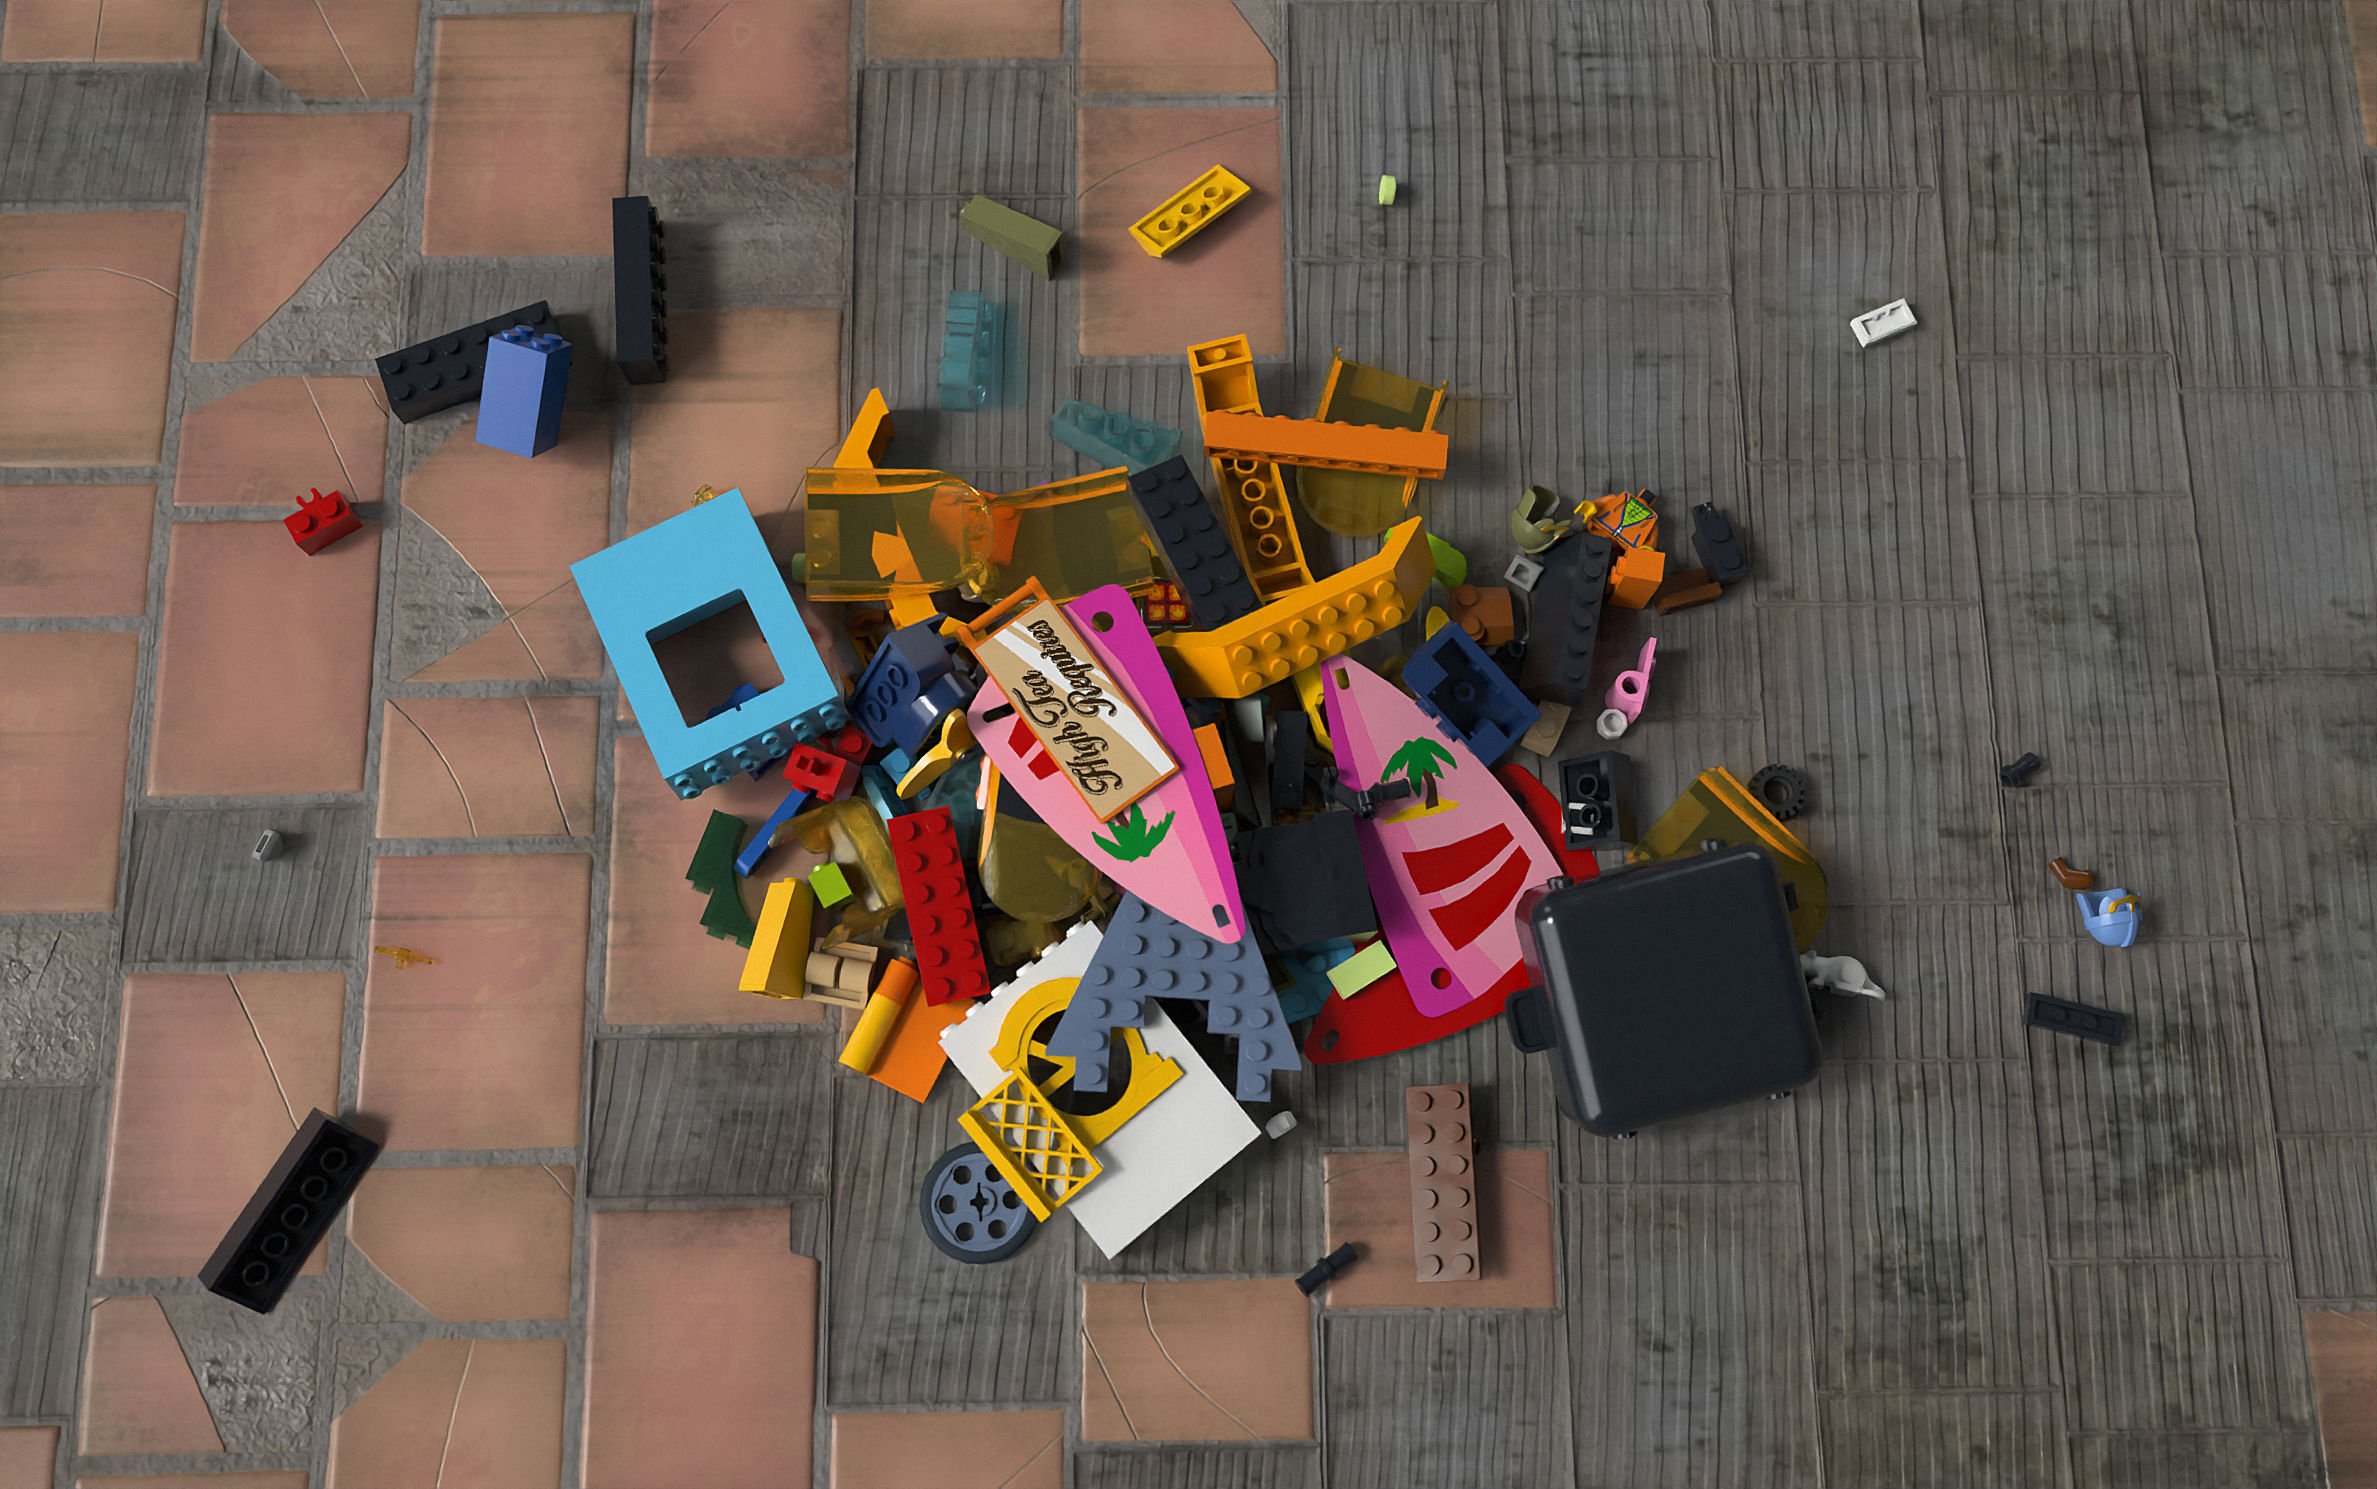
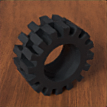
(1788, 780)

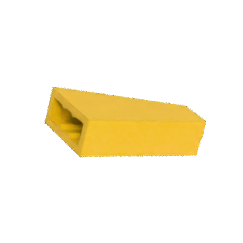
(780, 943)

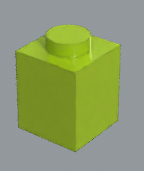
(831, 886)

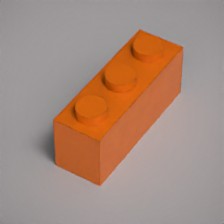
(1634, 578)

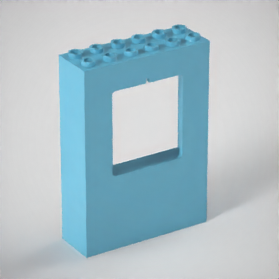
(676, 579)

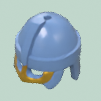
(2111, 916)

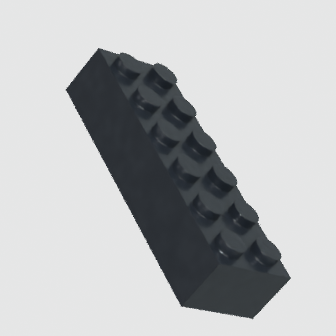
(640, 290)
(451, 366)
(1191, 545)

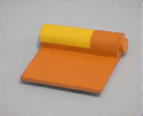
(901, 1034)

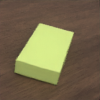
(1361, 970)

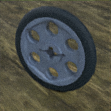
(942, 1227)

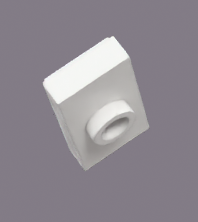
(1883, 322)

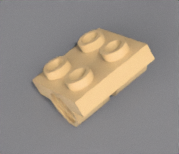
(841, 974)

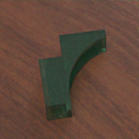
(714, 871)

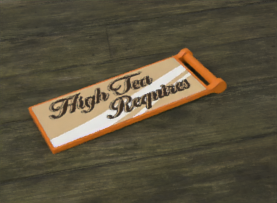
(1070, 703)

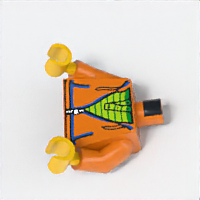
(1623, 519)

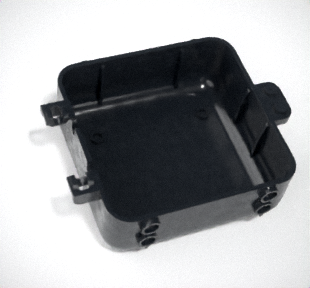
(1666, 988)

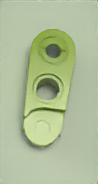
(1448, 562)

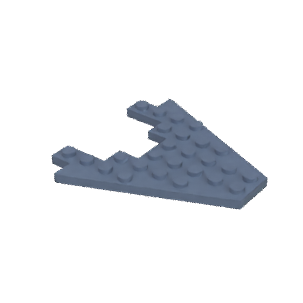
(1164, 958)

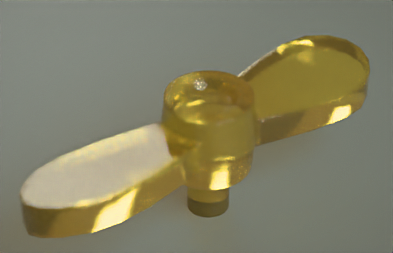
(402, 956)

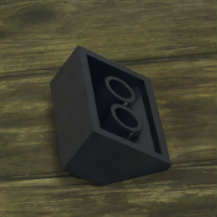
(1606, 788)

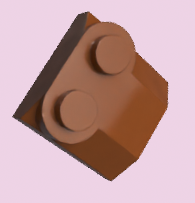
(1482, 613)

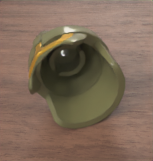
(1533, 522)

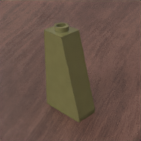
(1015, 235)

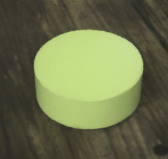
(1387, 190)
(799, 568)

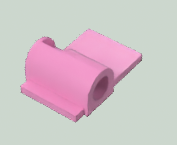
(1631, 688)

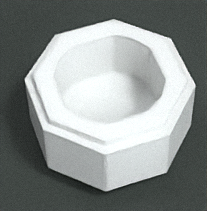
(1612, 724)
(1280, 1124)

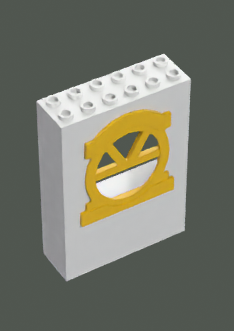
(1153, 1143)

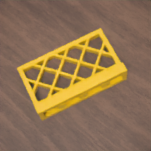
(1010, 1164)

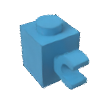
(897, 767)

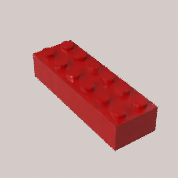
(938, 906)

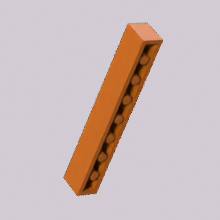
(1325, 444)

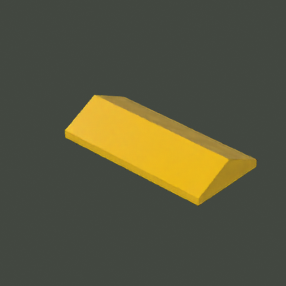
(1189, 211)

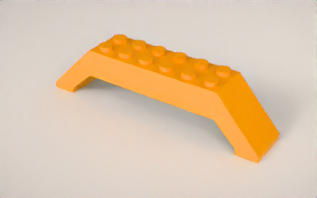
(864, 450)
(1248, 490)
(1304, 624)

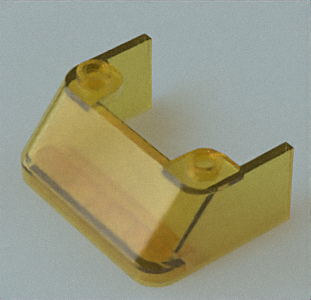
(862, 856)

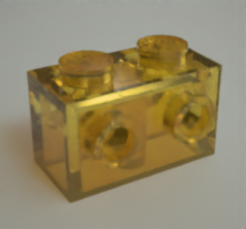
(1017, 940)

